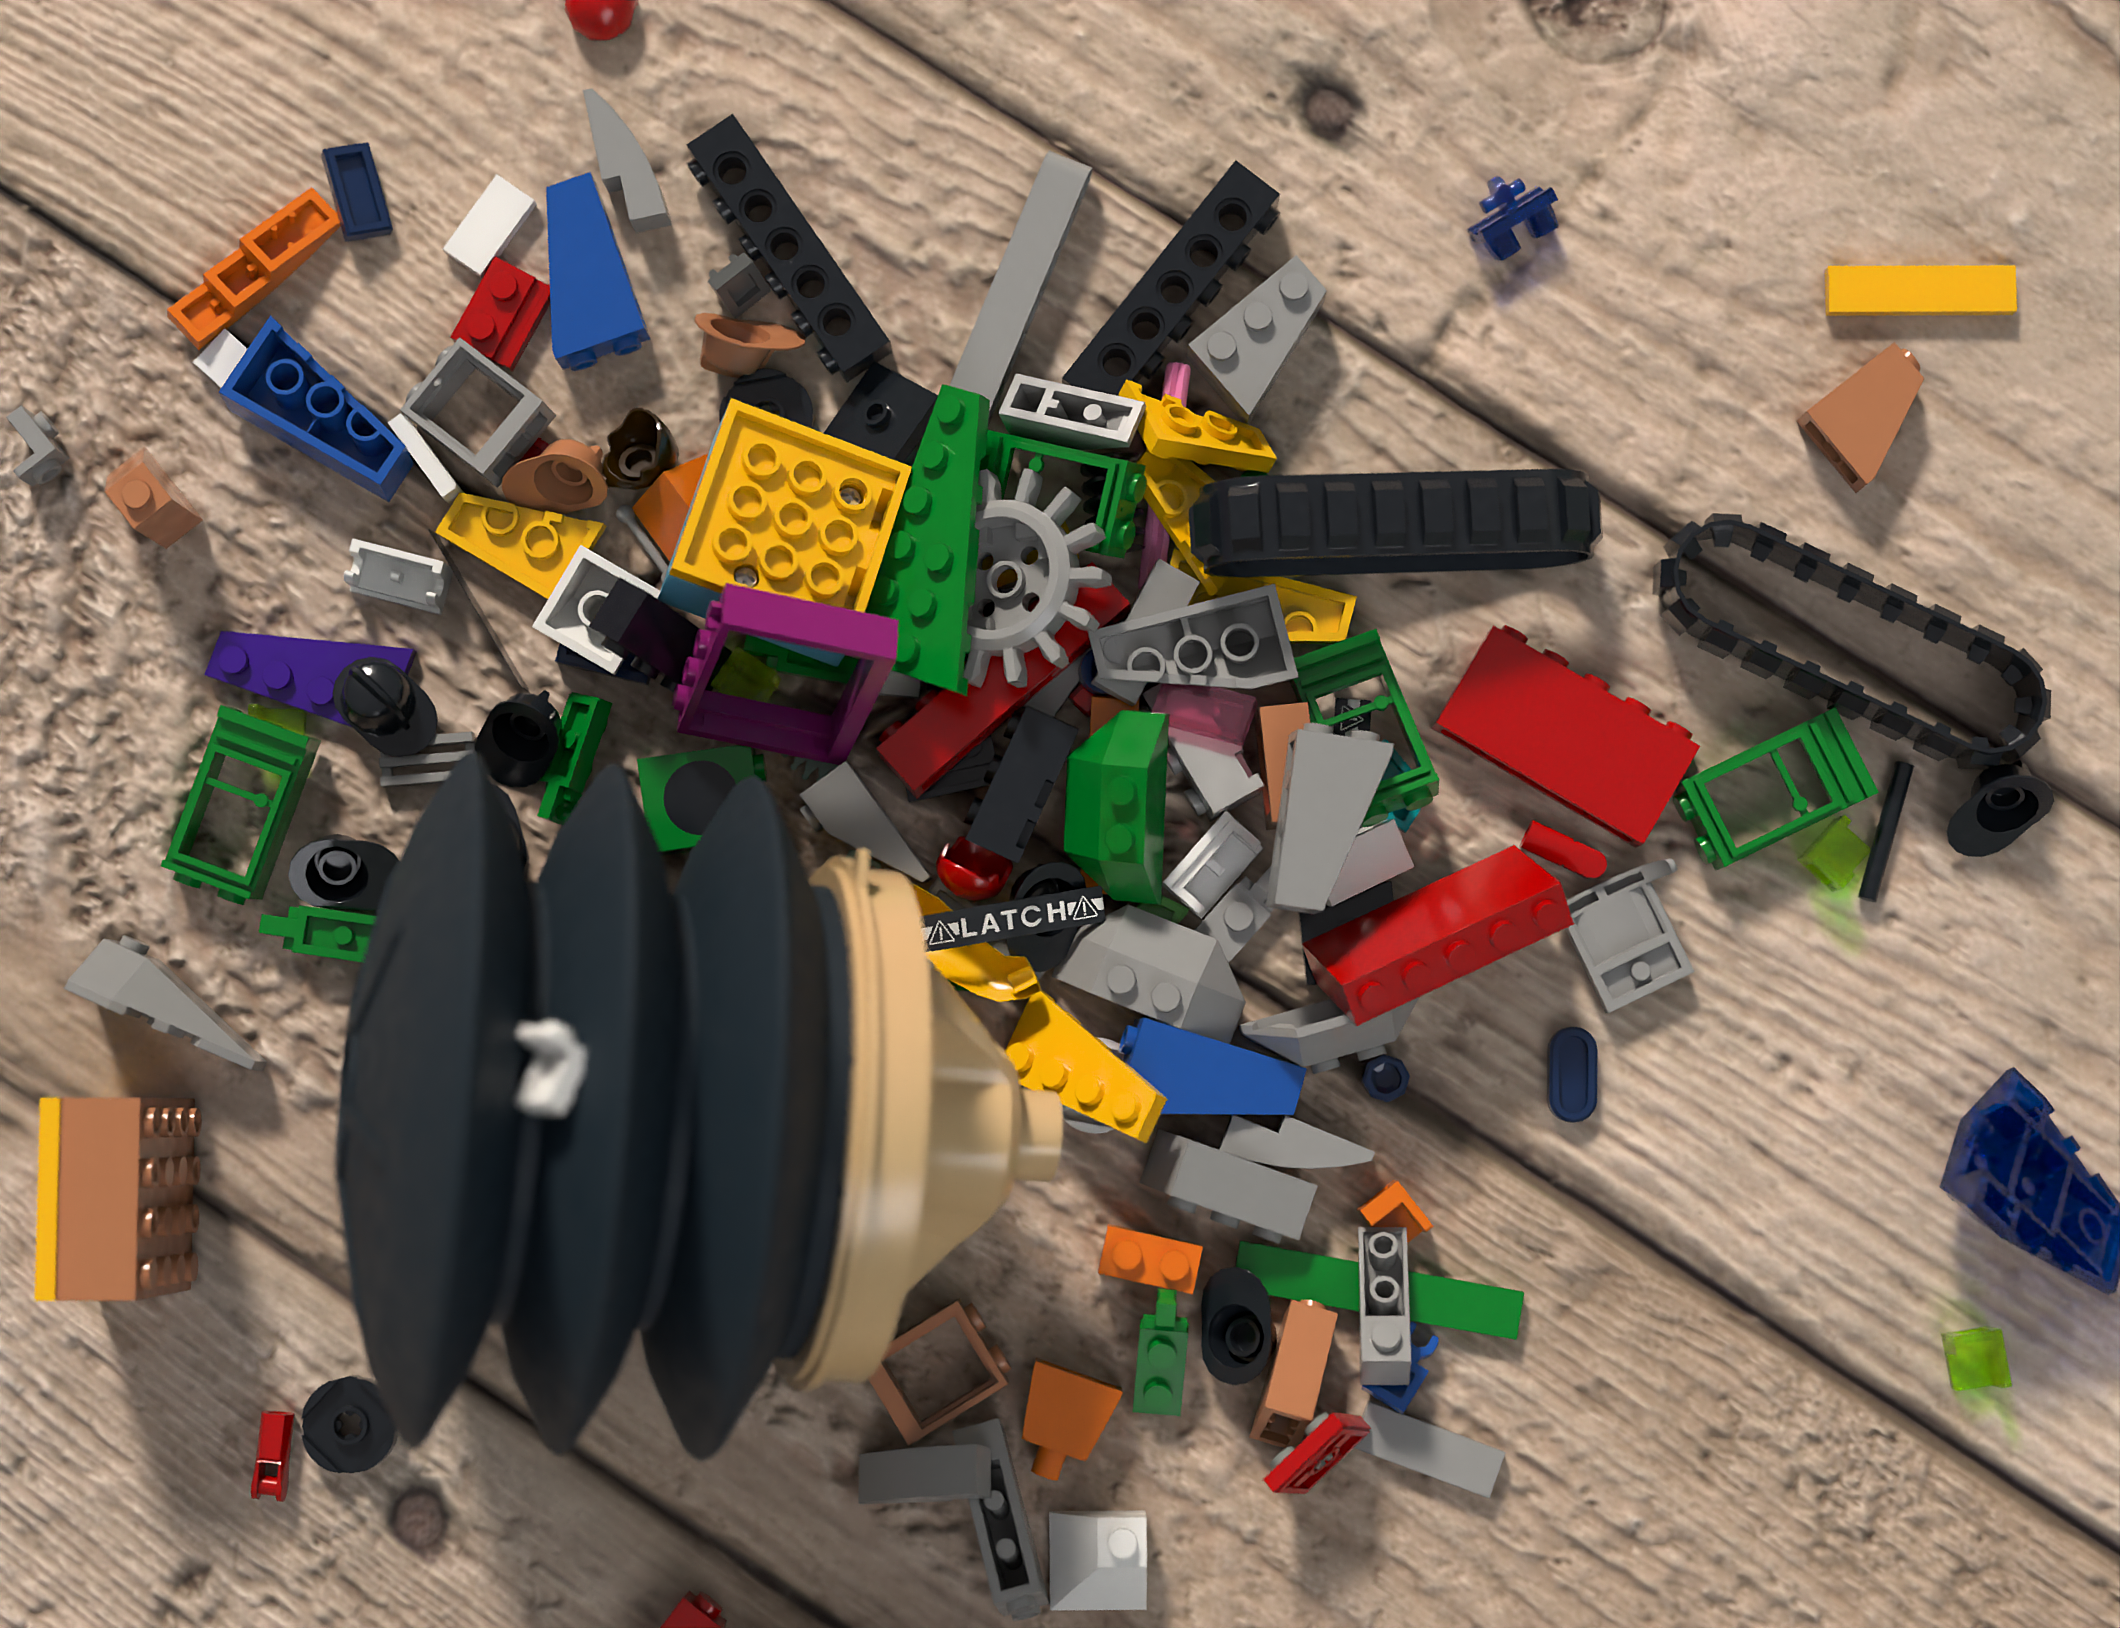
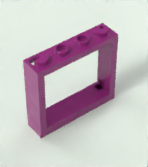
(776, 726)

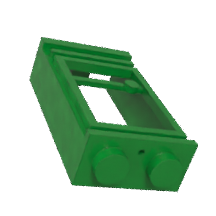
(1121, 492)
(1350, 664)
(260, 745)
(1832, 758)

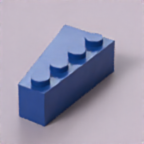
(310, 410)

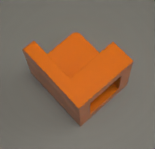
(1395, 1208)

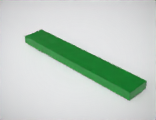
(1431, 1297)

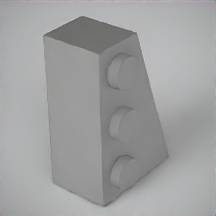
(1256, 337)
(1211, 767)
(1228, 1186)

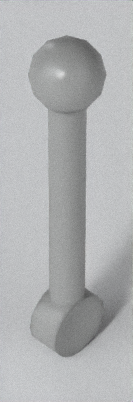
(626, 515)

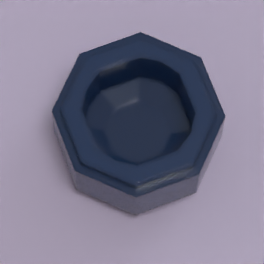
(1385, 1078)

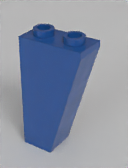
(589, 283)
(1208, 1074)

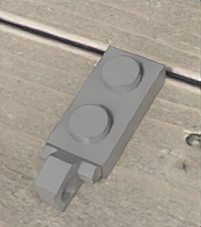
(1238, 915)

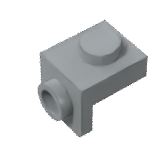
(39, 435)

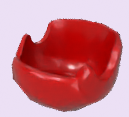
(600, 18)
(972, 870)

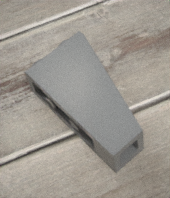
(1320, 811)
(1004, 1529)

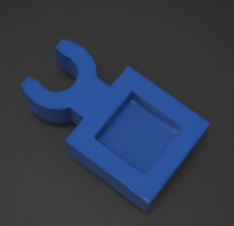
(1400, 1396)

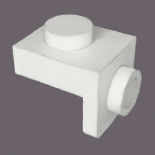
(555, 1070)

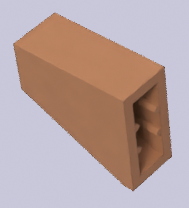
(1864, 414)
(151, 500)
(1294, 1374)

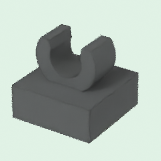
(739, 284)

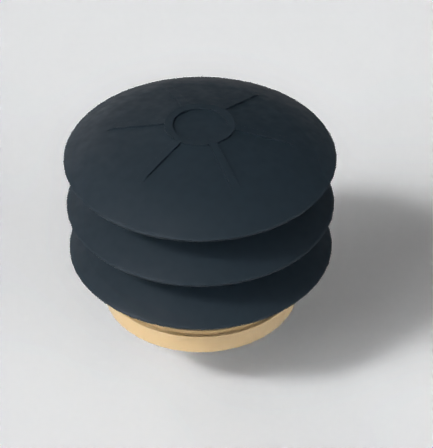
(759, 1136)

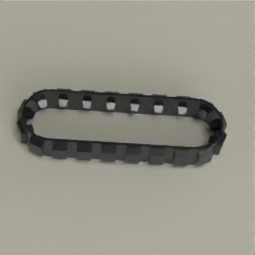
(1395, 522)
(1893, 603)

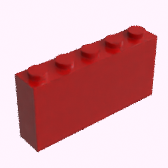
(1567, 735)
(1437, 934)

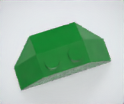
(1119, 805)

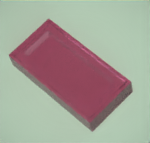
(1207, 711)

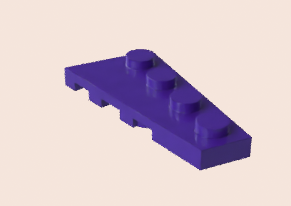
(294, 669)

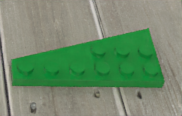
(934, 545)

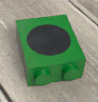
(689, 788)

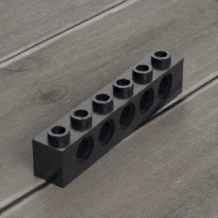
(730, 147)
(1235, 193)

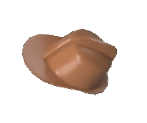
(742, 346)
(558, 480)

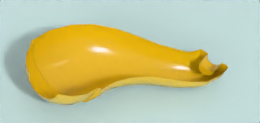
(979, 965)

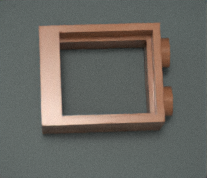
(1272, 732)
(896, 1400)

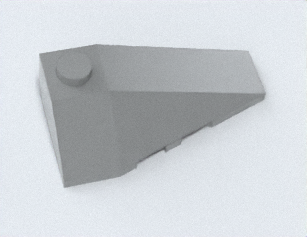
(1212, 643)
(139, 985)

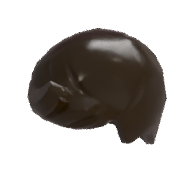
(639, 451)

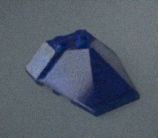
(2030, 1186)

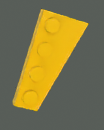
(1309, 611)
(1063, 1057)

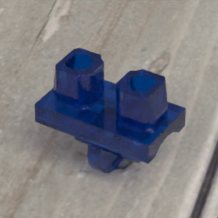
(1532, 208)

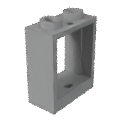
(510, 439)

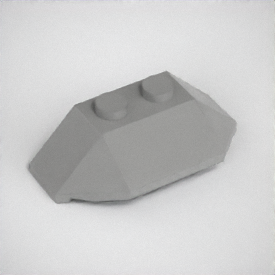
(1156, 971)
(1323, 1033)

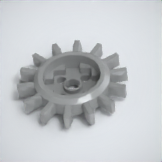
(1009, 534)

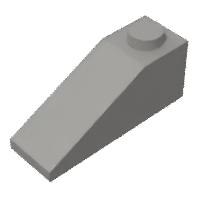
(1069, 415)
(852, 814)

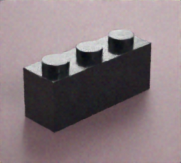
(650, 632)

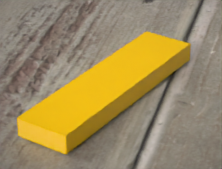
(1920, 290)

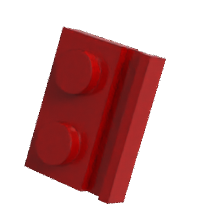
(503, 313)

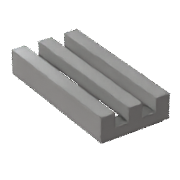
(387, 762)

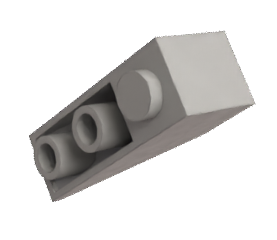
(1383, 1306)

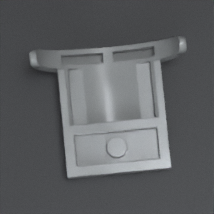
(1627, 936)

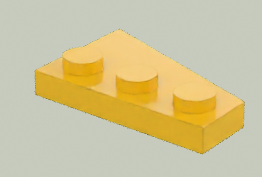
(518, 540)

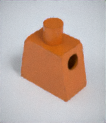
(1065, 1415)

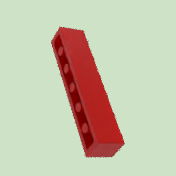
(955, 724)

